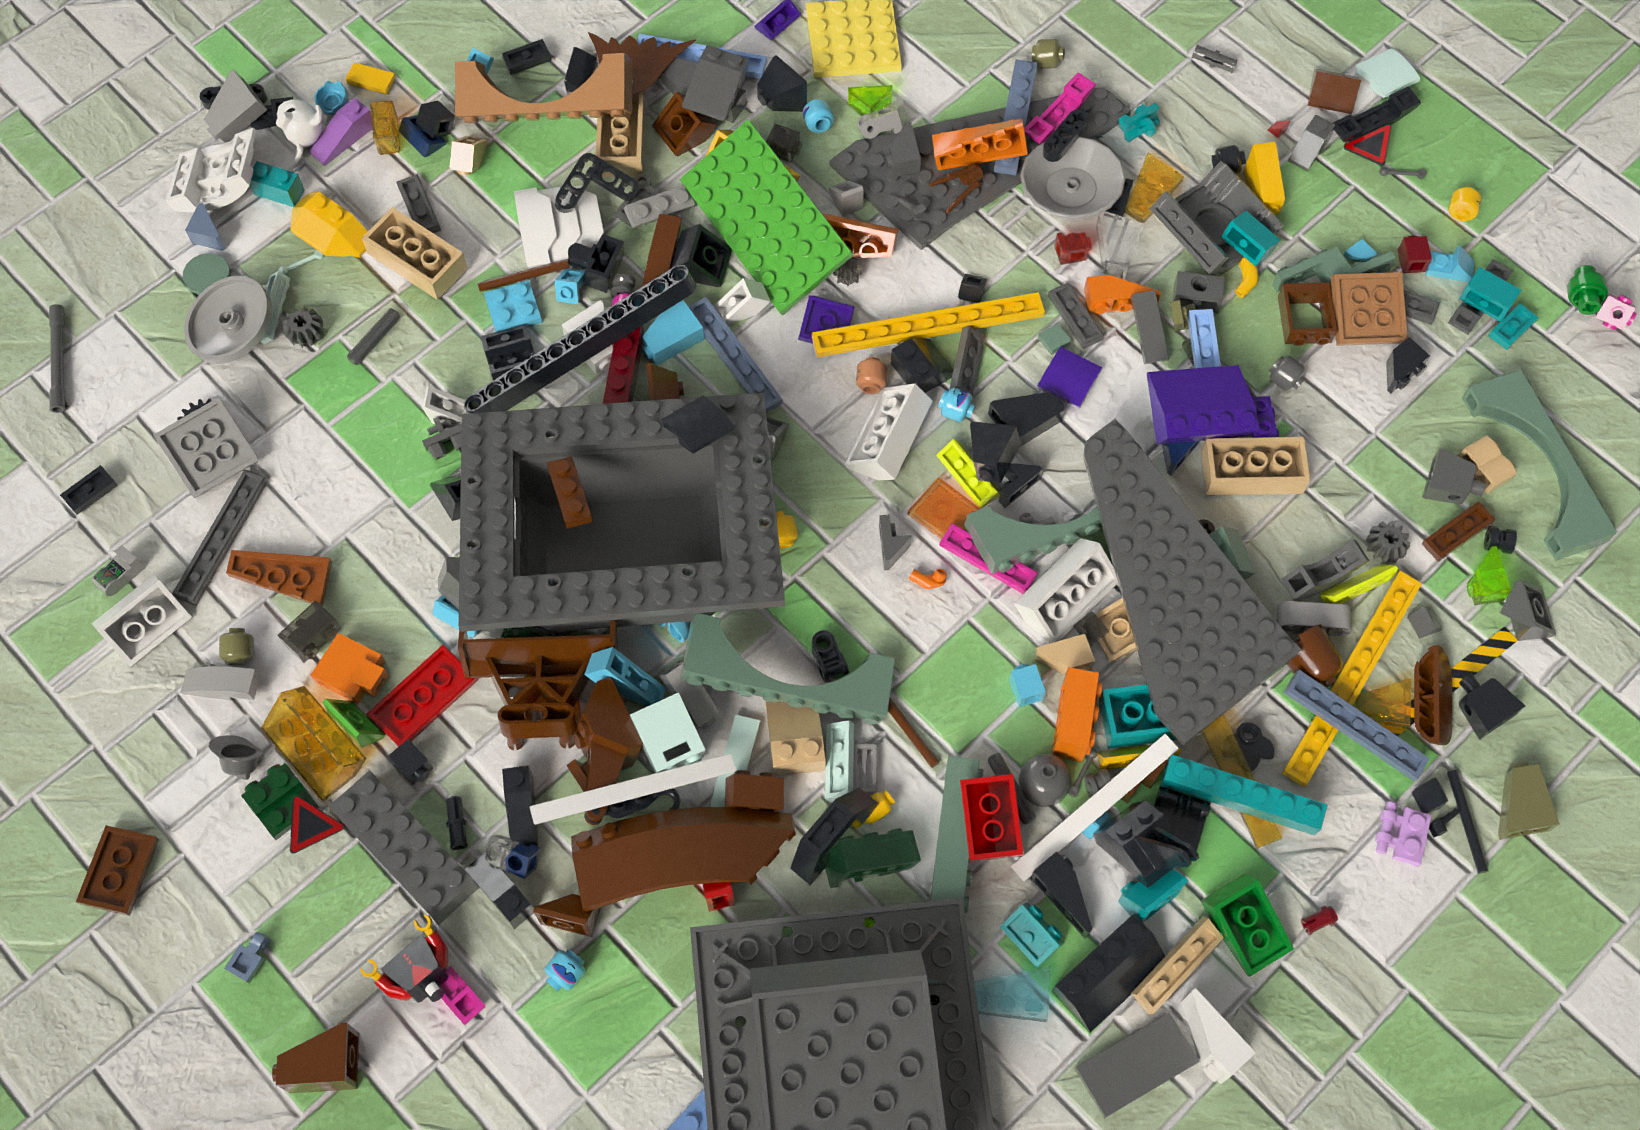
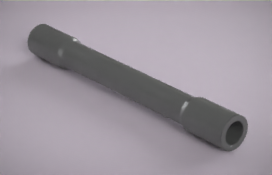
(57, 392)

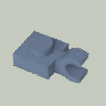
(246, 961)

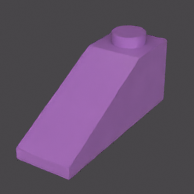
(343, 130)

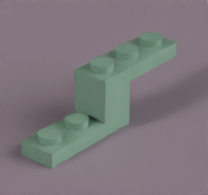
(1329, 263)

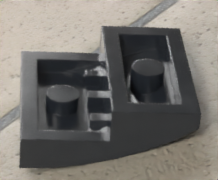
(507, 349)
(698, 424)

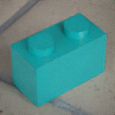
(276, 184)
(1250, 238)
(1490, 294)

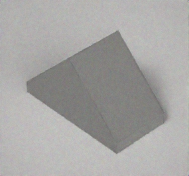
(847, 197)

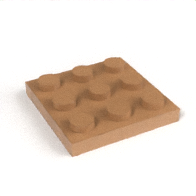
(1369, 308)

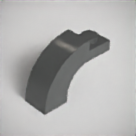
(1326, 573)

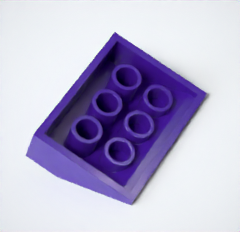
(1201, 404)

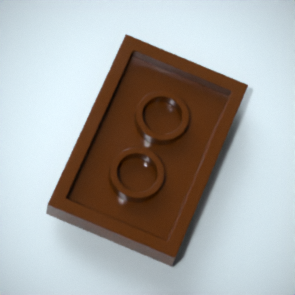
(117, 870)

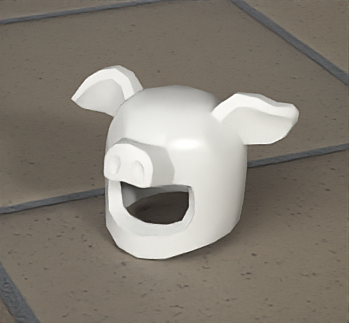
(300, 126)

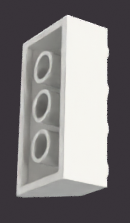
(889, 432)
(1068, 590)

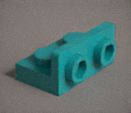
(1032, 933)

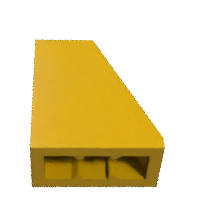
(1264, 175)

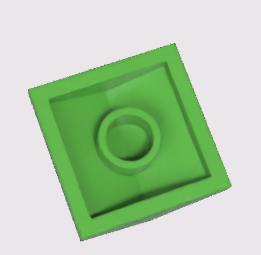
(353, 721)

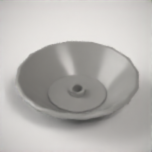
(1078, 184)

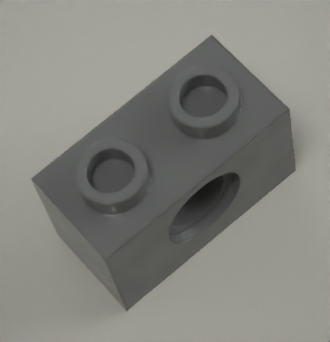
(1210, 292)

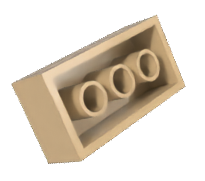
(622, 139)
(415, 253)
(1255, 466)

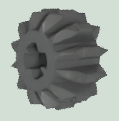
(303, 326)
(1388, 542)

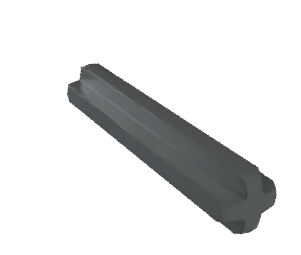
(373, 336)
(999, 767)

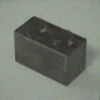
(309, 632)

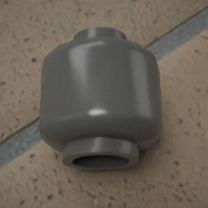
(1287, 373)

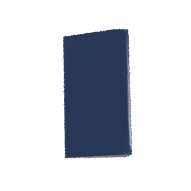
(419, 138)

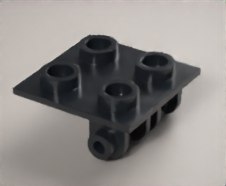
(1183, 813)

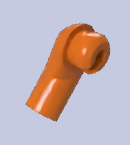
(930, 581)

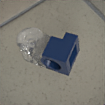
(512, 855)

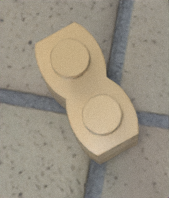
(1490, 463)

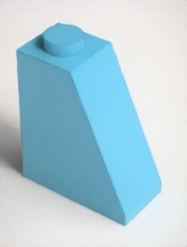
(672, 333)

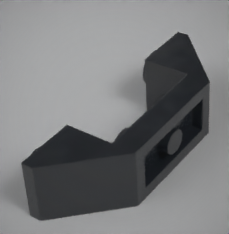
(827, 830)

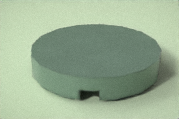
(204, 271)

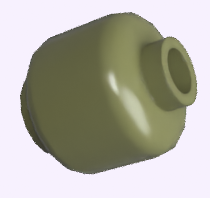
(1048, 53)
(236, 647)

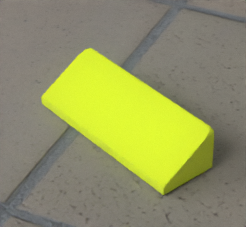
(961, 466)
(1359, 584)

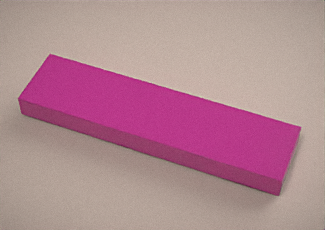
(961, 544)

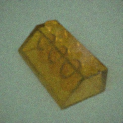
(312, 742)

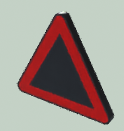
(1372, 145)
(310, 825)

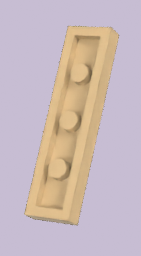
(1177, 965)

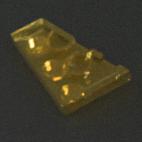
(1152, 182)

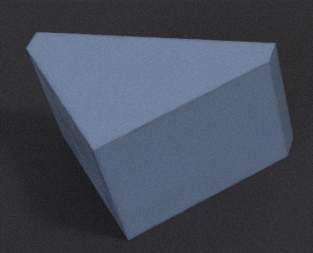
(202, 230)

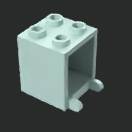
(665, 727)

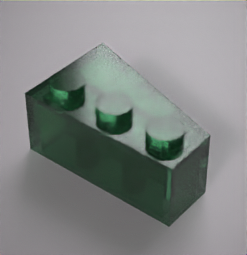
(871, 856)

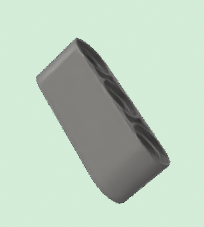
(1301, 616)

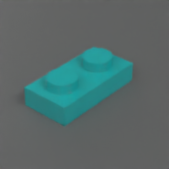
(1513, 326)

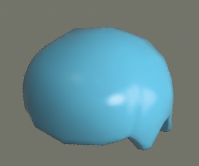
(331, 97)

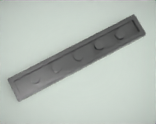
(220, 537)

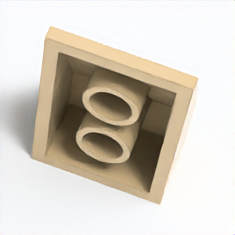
(795, 739)

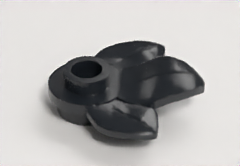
(1253, 748)

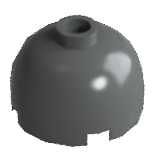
(1045, 779)

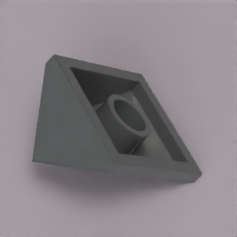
(1528, 612)

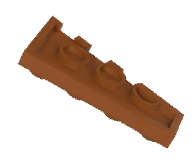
(283, 573)

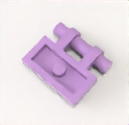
(1411, 834)

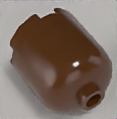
(1318, 656)

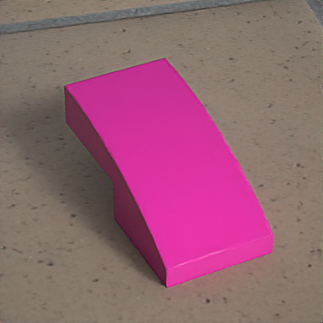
(460, 997)

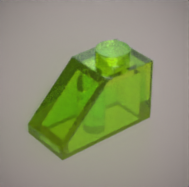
(1489, 580)

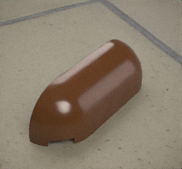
(1433, 696)

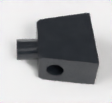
(1487, 705)

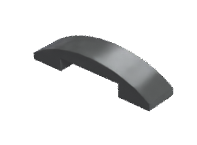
(1467, 316)

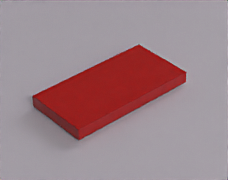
(421, 697)

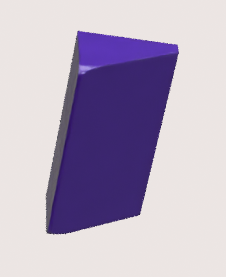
(778, 19)

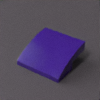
(1070, 377)

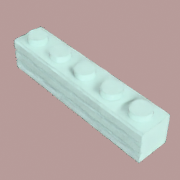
(276, 288)

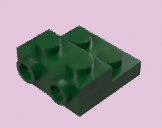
(273, 798)

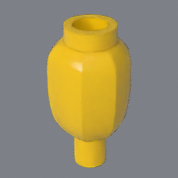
(885, 802)

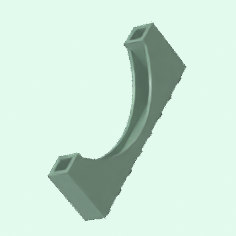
(1581, 516)
(1007, 541)
(715, 662)

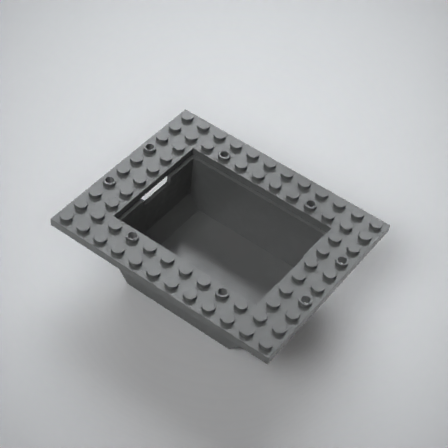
(655, 510)
(842, 1021)

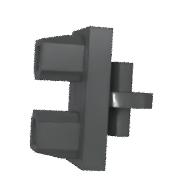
(435, 443)

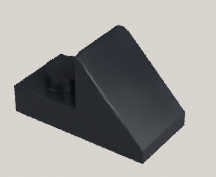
(1020, 478)

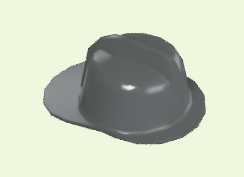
(236, 755)

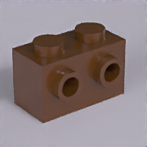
(754, 791)

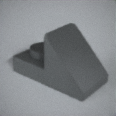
(891, 545)

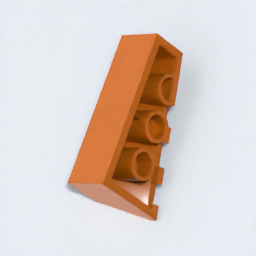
(979, 144)
(865, 238)

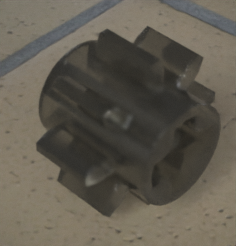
(848, 272)

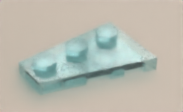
(1016, 995)

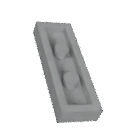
(667, 203)

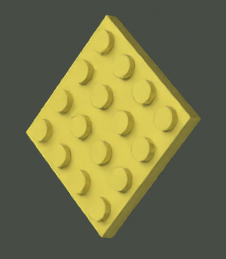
(852, 37)

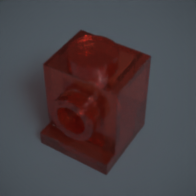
(1072, 247)

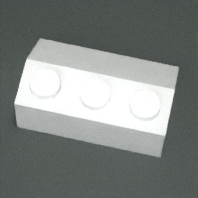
(141, 620)

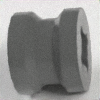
(622, 284)
(1096, 782)

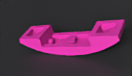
(1072, 98)

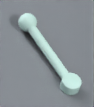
(284, 270)

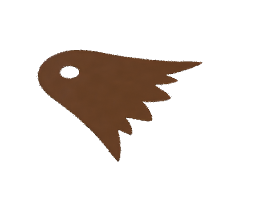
(647, 58)

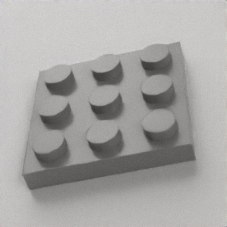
(206, 447)

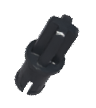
(456, 823)

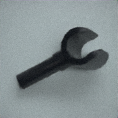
(1437, 826)

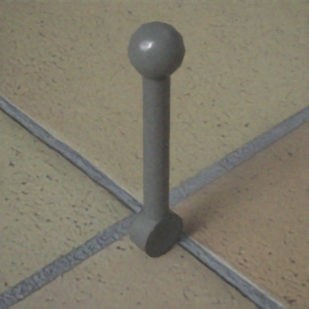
(1420, 173)
(1073, 790)

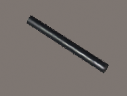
(1467, 822)

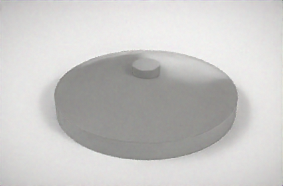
(228, 319)

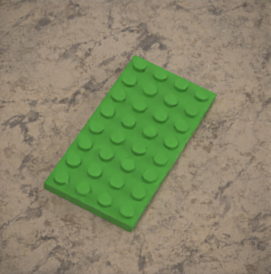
(766, 217)

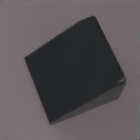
(972, 288)
(1430, 796)

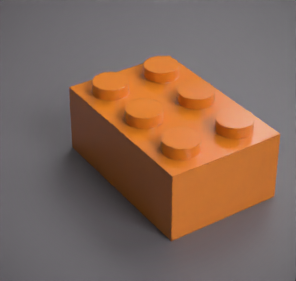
(1077, 714)

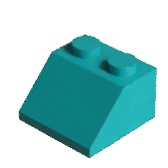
(1146, 901)

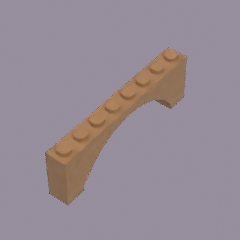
(603, 93)

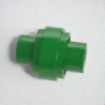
(1587, 290)

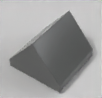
(1424, 622)

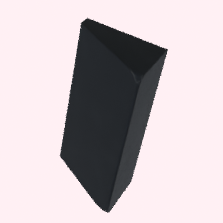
(579, 69)

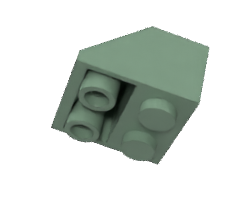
(1233, 548)

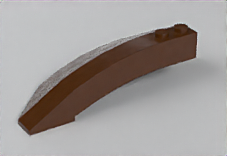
(675, 851)

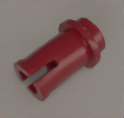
(1319, 920)

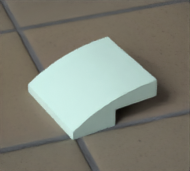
(1388, 72)

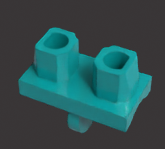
(1141, 123)

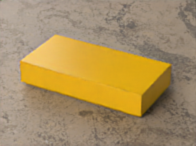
(370, 78)

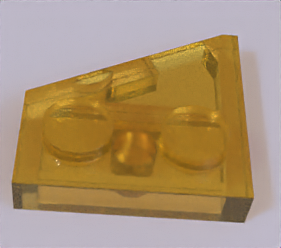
(1388, 704)

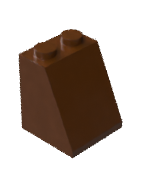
(320, 1063)

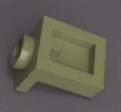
(1179, 315)

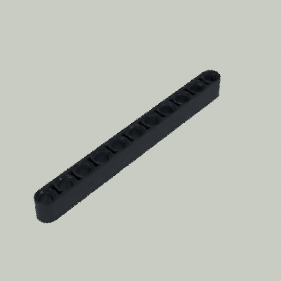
(583, 342)

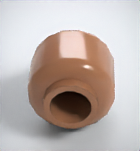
(871, 375)

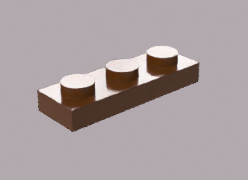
(569, 492)
(1458, 531)

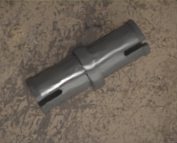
(1214, 58)

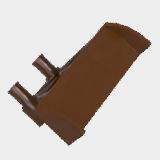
(535, 658)

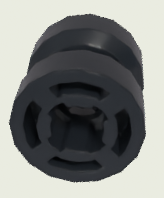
(1502, 539)

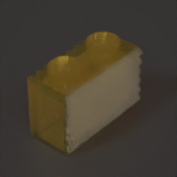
(385, 127)

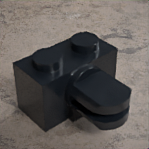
(598, 262)

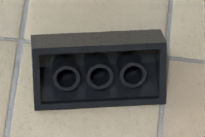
(1109, 973)

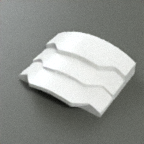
(212, 174)
(550, 233)

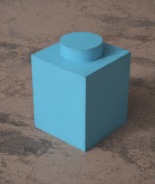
(1027, 684)

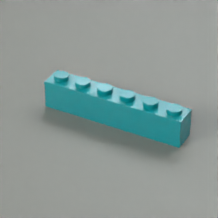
(1244, 795)

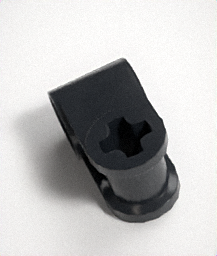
(829, 660)

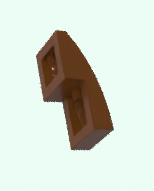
(1148, 781)

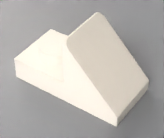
(443, 405)

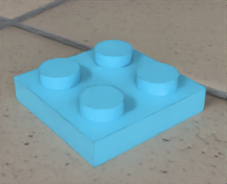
(513, 306)

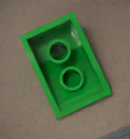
(1247, 923)

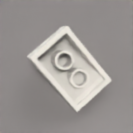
(1217, 1043)

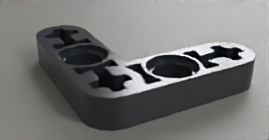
(595, 174)

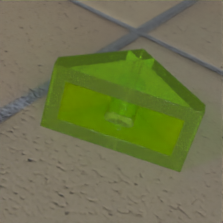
(869, 98)

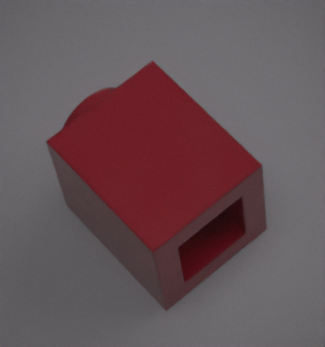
(1414, 254)

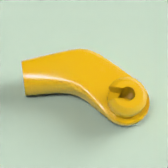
(1249, 278)

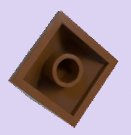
(1333, 91)

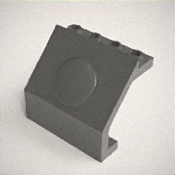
(1205, 212)

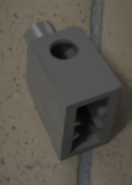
(1451, 479)

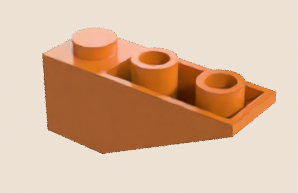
(1111, 293)

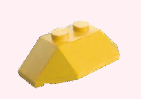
(327, 226)

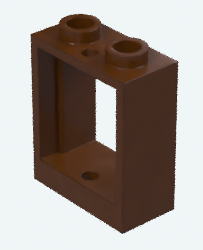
(1301, 294)

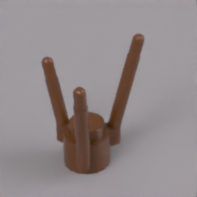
(968, 176)

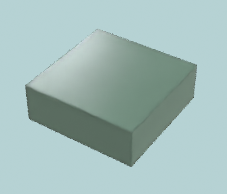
(1054, 338)

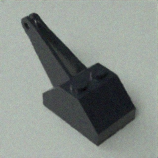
(1144, 843)

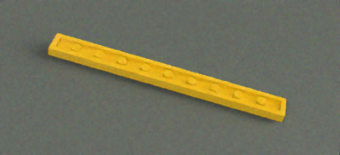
(927, 324)
(1353, 675)

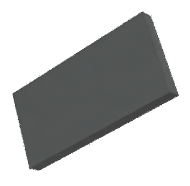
(1136, 1065)

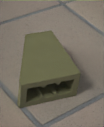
(1526, 803)

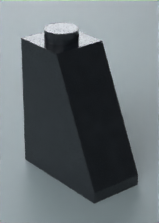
(1029, 413)
(993, 449)

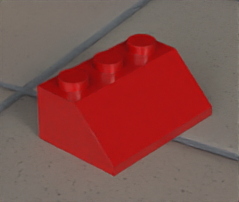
(991, 817)

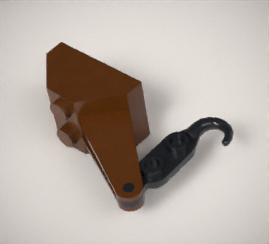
(611, 745)

